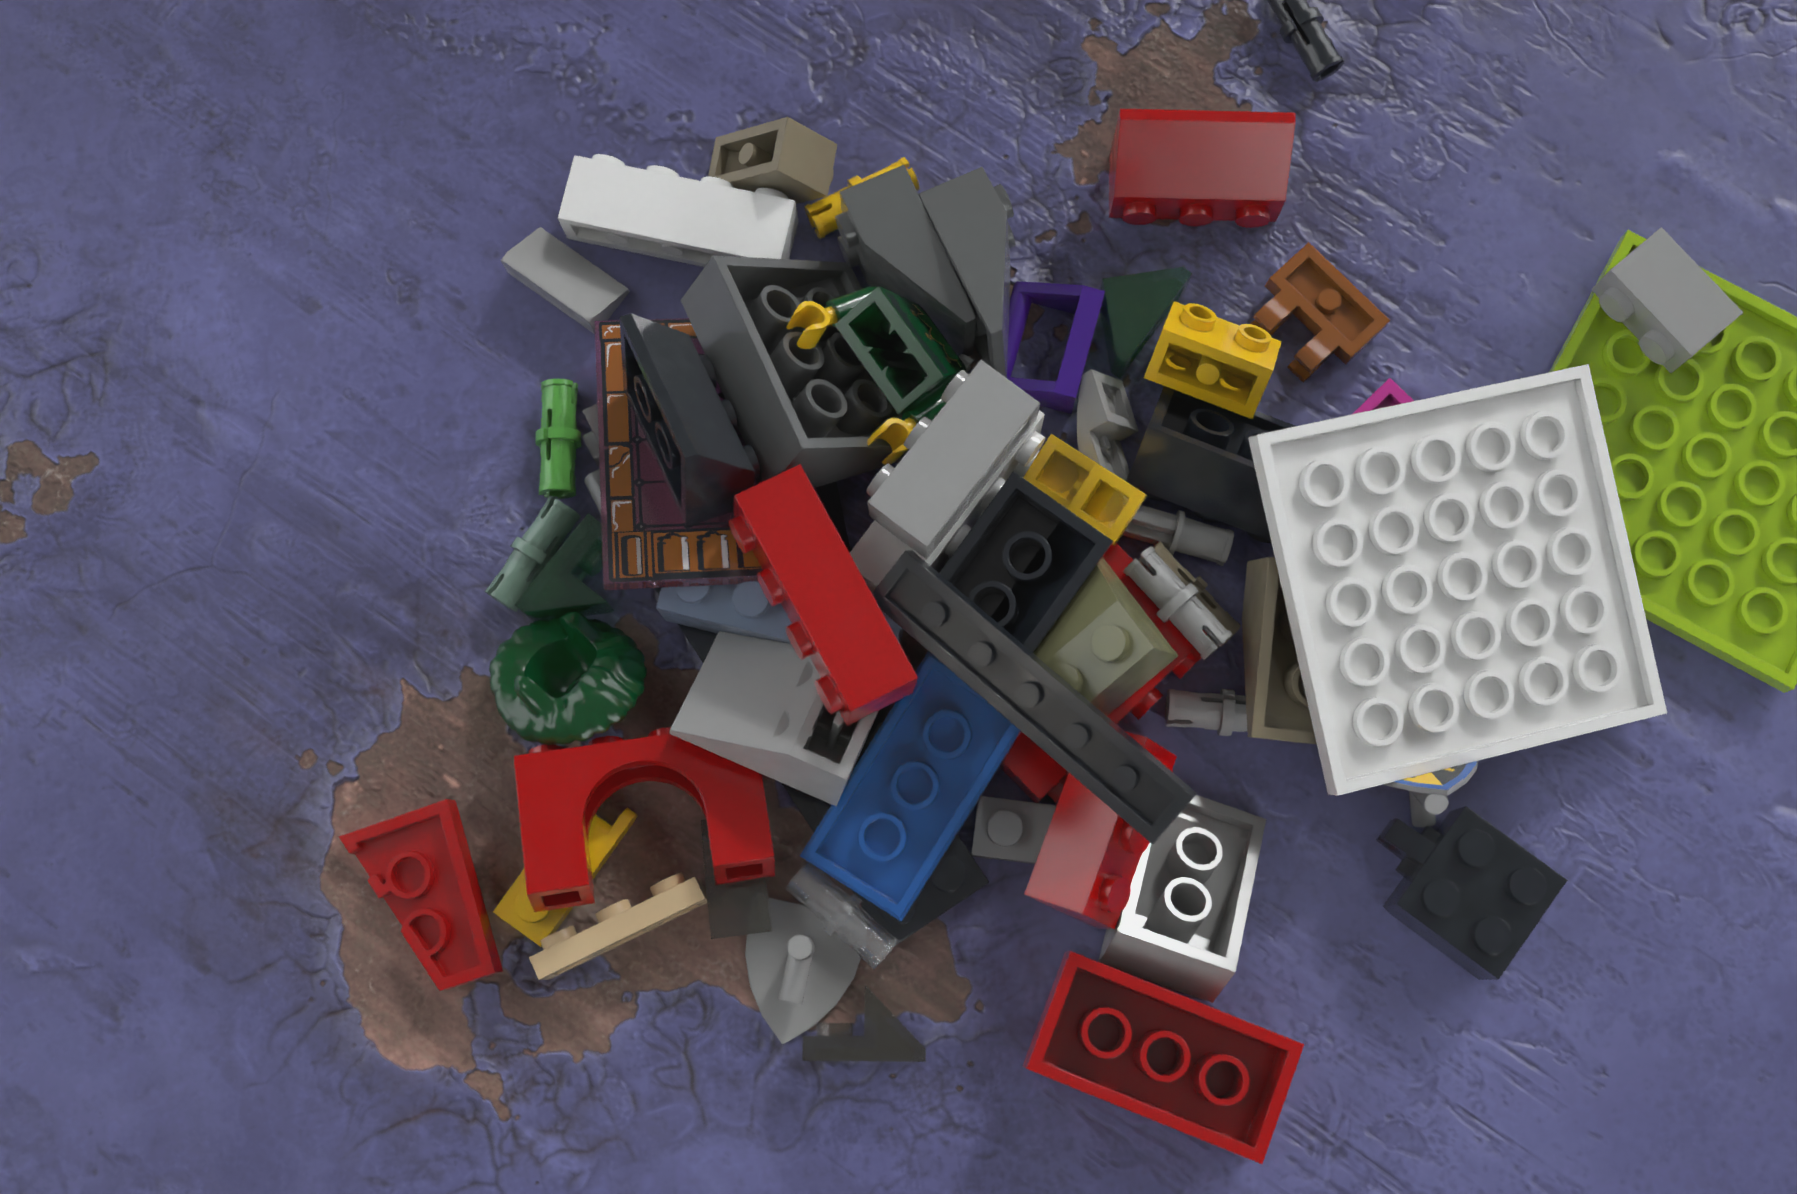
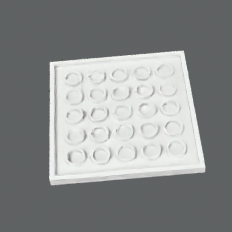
(1457, 578)

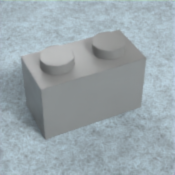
(1665, 301)

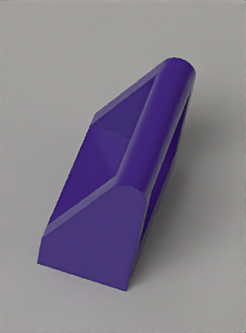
(1074, 299)

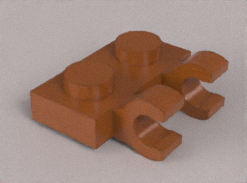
(1326, 305)

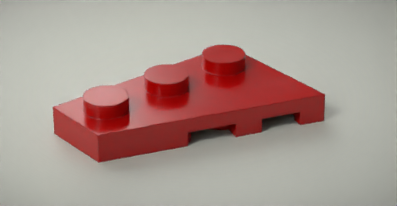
(432, 888)

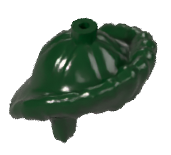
(566, 679)

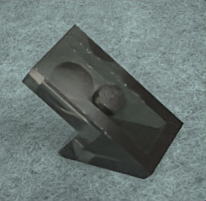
(883, 1038)

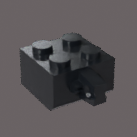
(1468, 890)

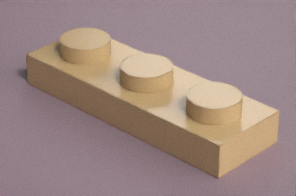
(618, 925)

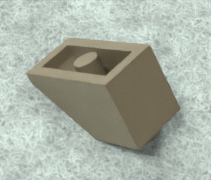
(776, 157)

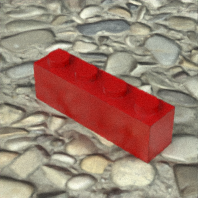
(822, 595)

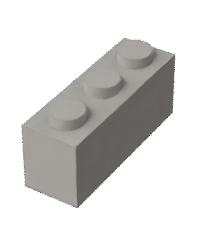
(951, 457)

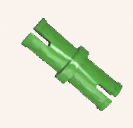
(558, 438)

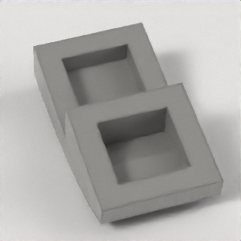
(1104, 421)

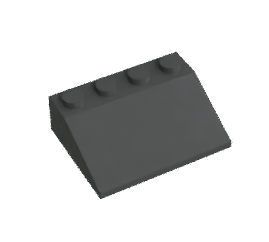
(789, 400)

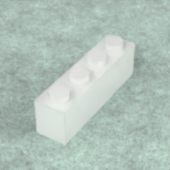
(673, 215)

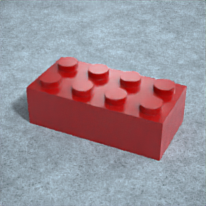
(1163, 1056)

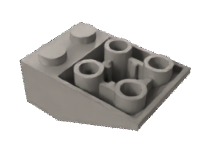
(764, 712)

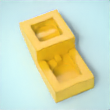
(1085, 487)

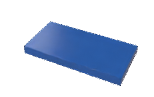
(912, 790)

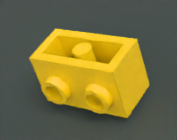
(1213, 358)

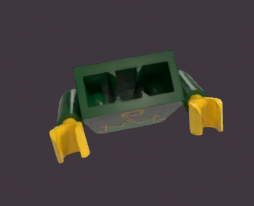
(895, 346)

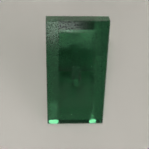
(1135, 309)

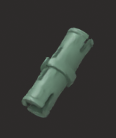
(532, 552)

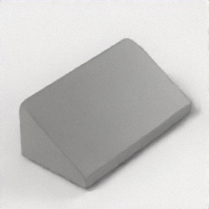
(564, 278)

